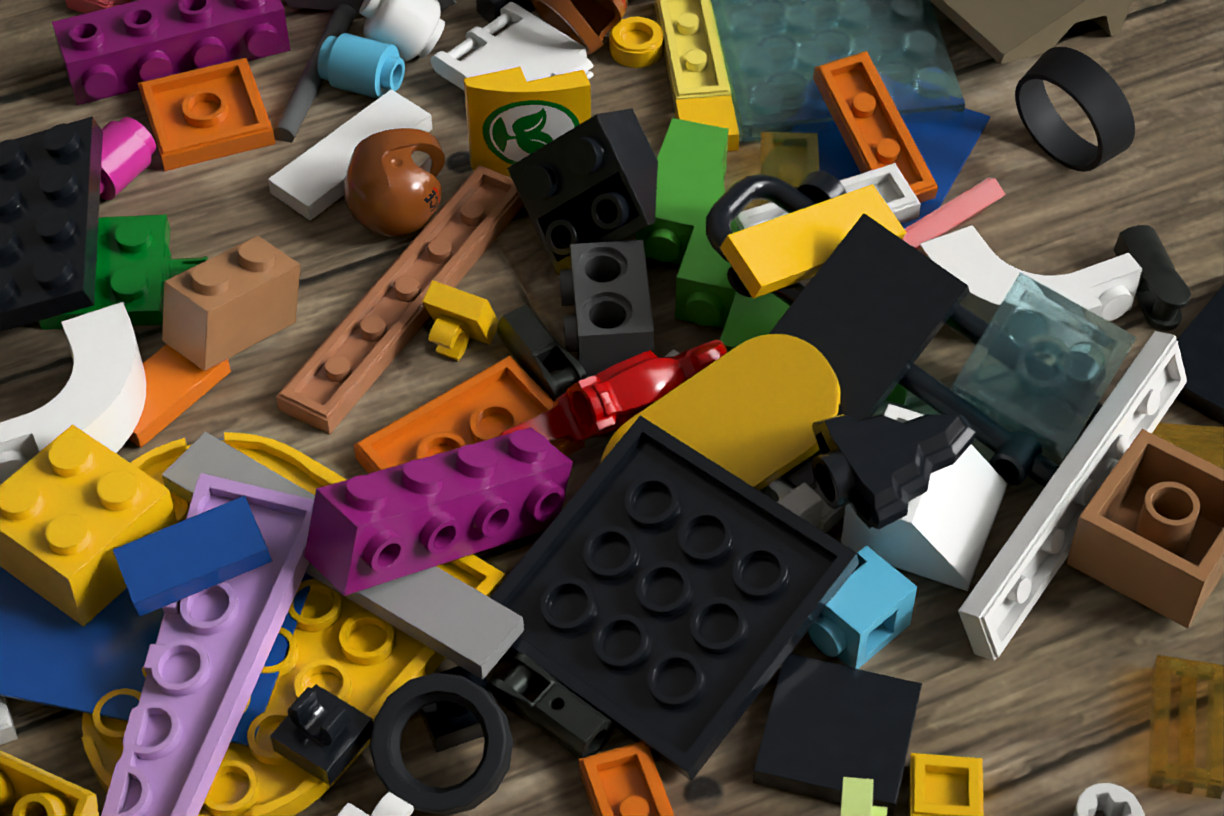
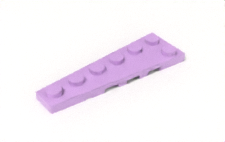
(208, 662)

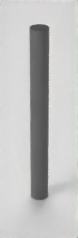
(310, 81)

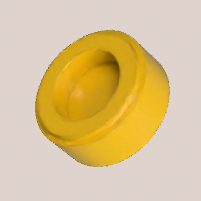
(636, 42)

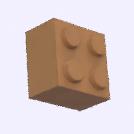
(1156, 529)

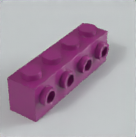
(152, 39)
(435, 509)

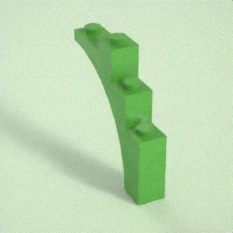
(687, 187)

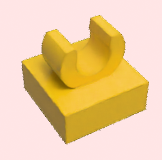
(457, 318)

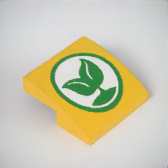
(518, 117)

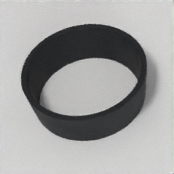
(1095, 94)

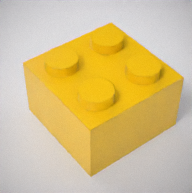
(68, 516)

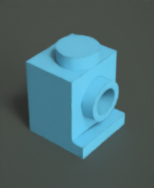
(865, 611)

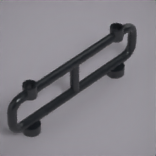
(1015, 453)

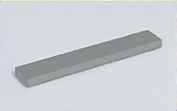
(424, 604)

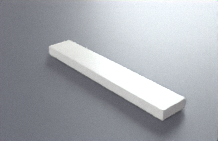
(1047, 530)

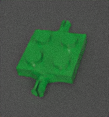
(132, 268)

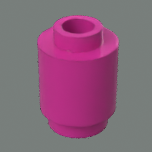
(125, 155)

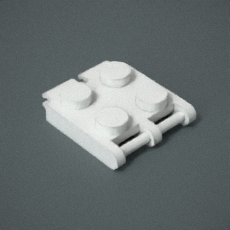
(525, 43)

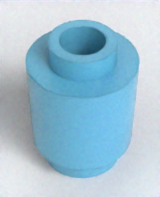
(360, 65)

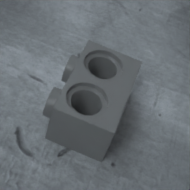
(608, 302)

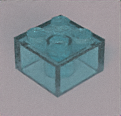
(1043, 364)

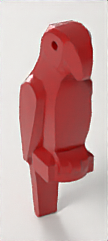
(618, 393)

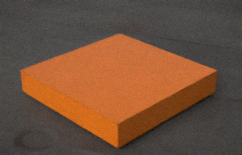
(206, 114)

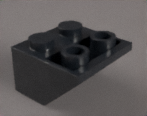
(589, 184)

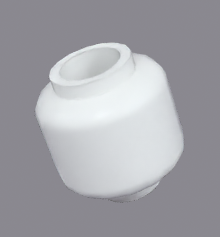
(407, 24)

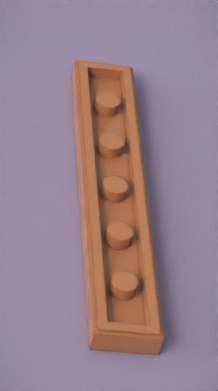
(393, 307)

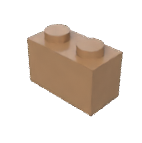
(230, 302)

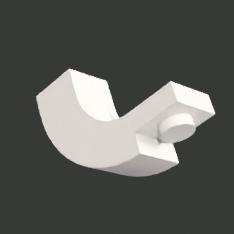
(1101, 288)
(100, 397)

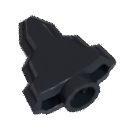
(884, 462)

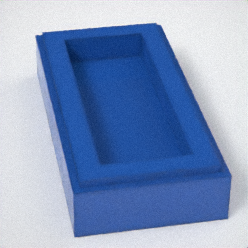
(192, 556)

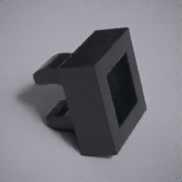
(322, 733)

